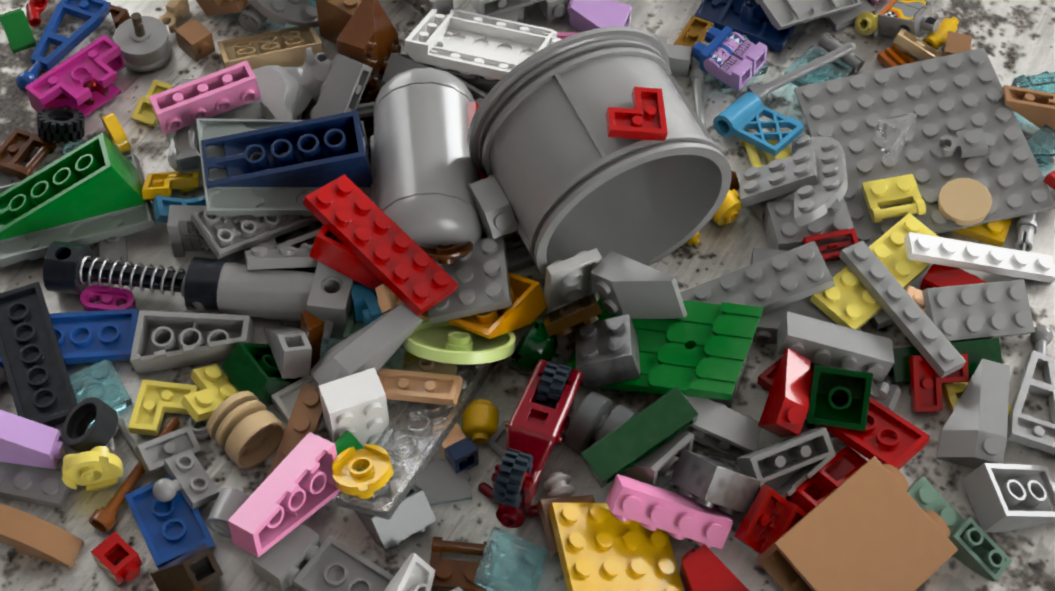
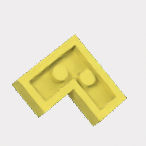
(213, 391)
(153, 402)

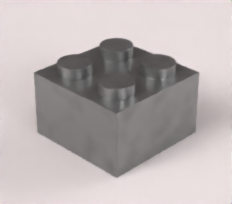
(607, 351)
(714, 483)

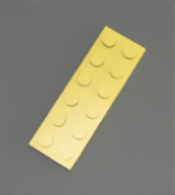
(849, 301)

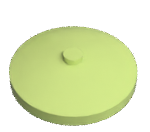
(457, 346)

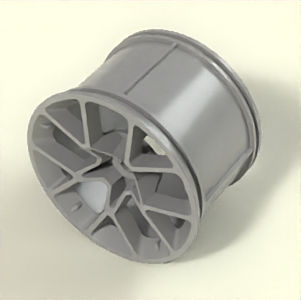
(573, 183)

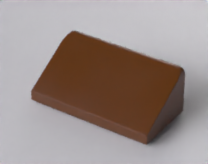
(314, 330)

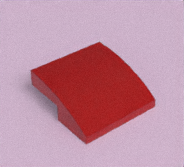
(767, 520)

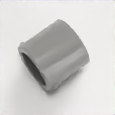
(226, 504)

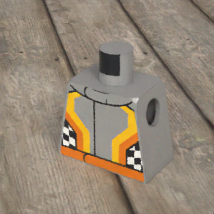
(907, 14)

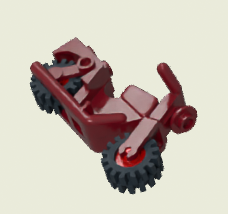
(531, 433)

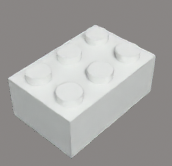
(355, 405)

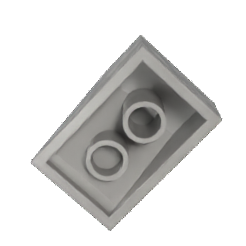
(636, 289)
(1011, 496)

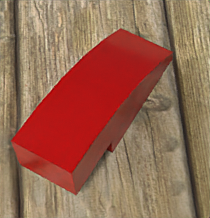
(827, 479)

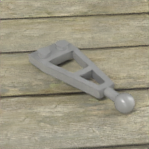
(1024, 428)

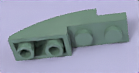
(973, 544)

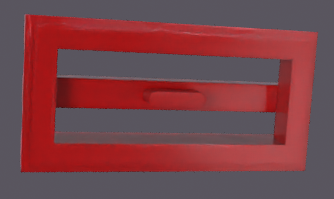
(833, 246)

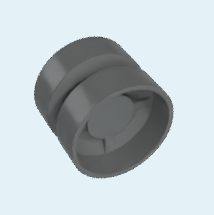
(595, 421)

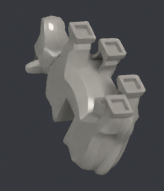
(283, 94)

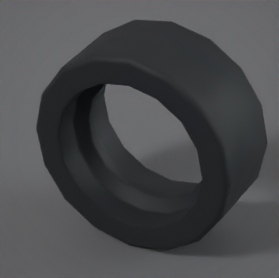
(81, 417)

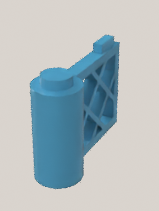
(745, 114)

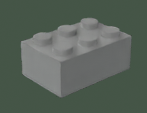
(786, 235)

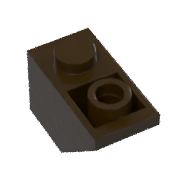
(188, 571)

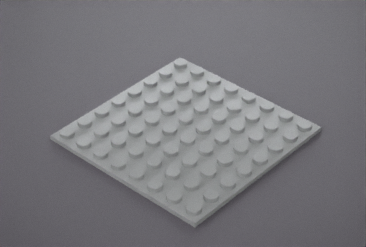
(948, 97)

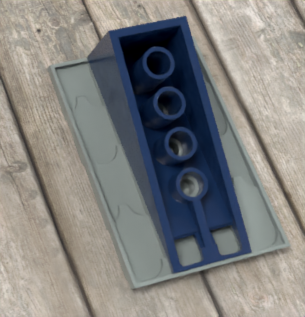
(274, 164)

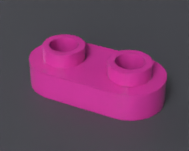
(108, 298)

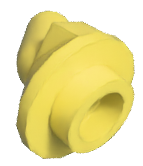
(866, 23)

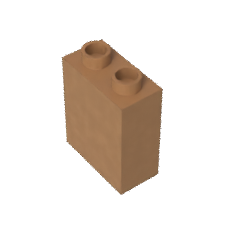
(861, 539)

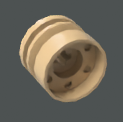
(245, 429)

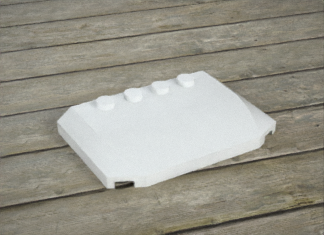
(475, 43)

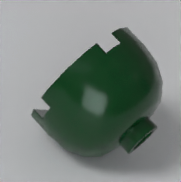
(534, 347)

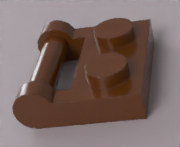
(18, 148)
(455, 573)

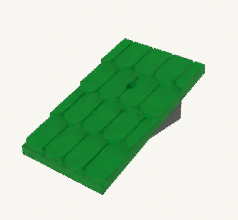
(697, 353)

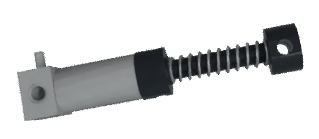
(212, 285)

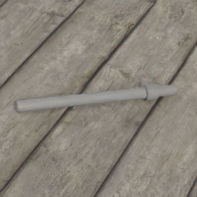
(697, 79)

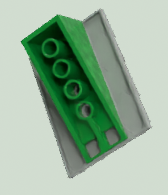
(70, 199)

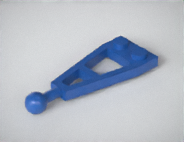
(90, 10)

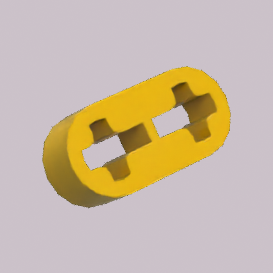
(116, 132)

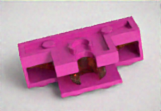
(81, 80)

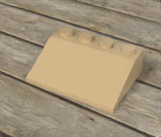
(276, 47)

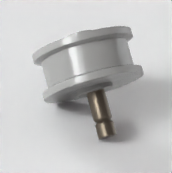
(143, 42)

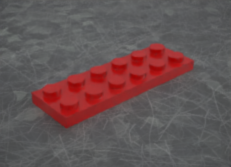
(380, 244)
(886, 433)

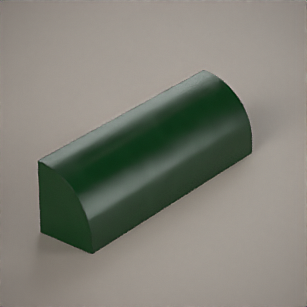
(976, 350)
(639, 436)

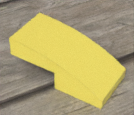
(143, 110)

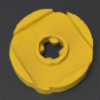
(366, 482)

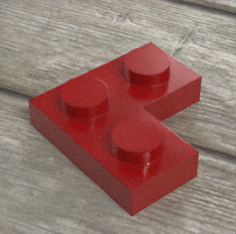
(644, 121)
(927, 384)

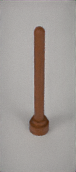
(104, 518)

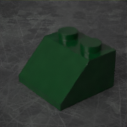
(254, 370)
(840, 397)

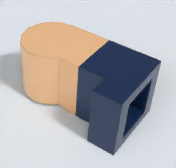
(457, 448)

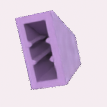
(598, 14)
(29, 442)

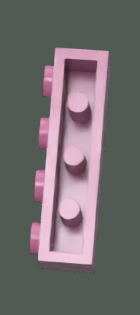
(205, 97)
(668, 512)

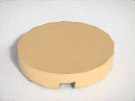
(964, 201)

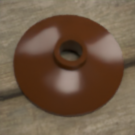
(447, 254)

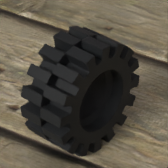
(61, 125)

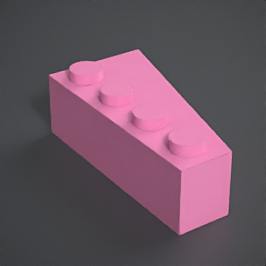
(286, 496)

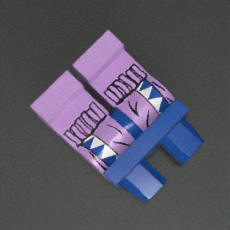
(730, 56)

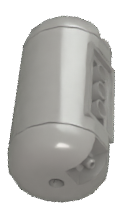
(424, 158)

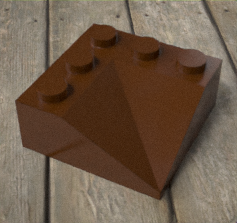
(369, 40)

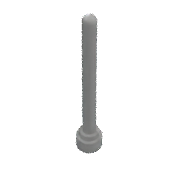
(763, 90)

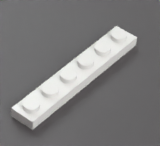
(979, 257)

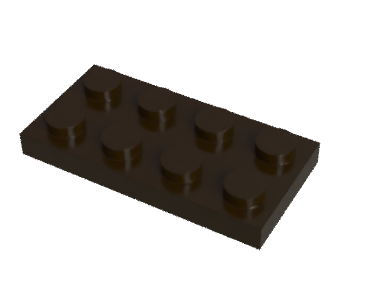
(580, 311)

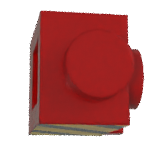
(117, 559)

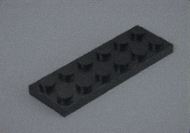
(34, 357)

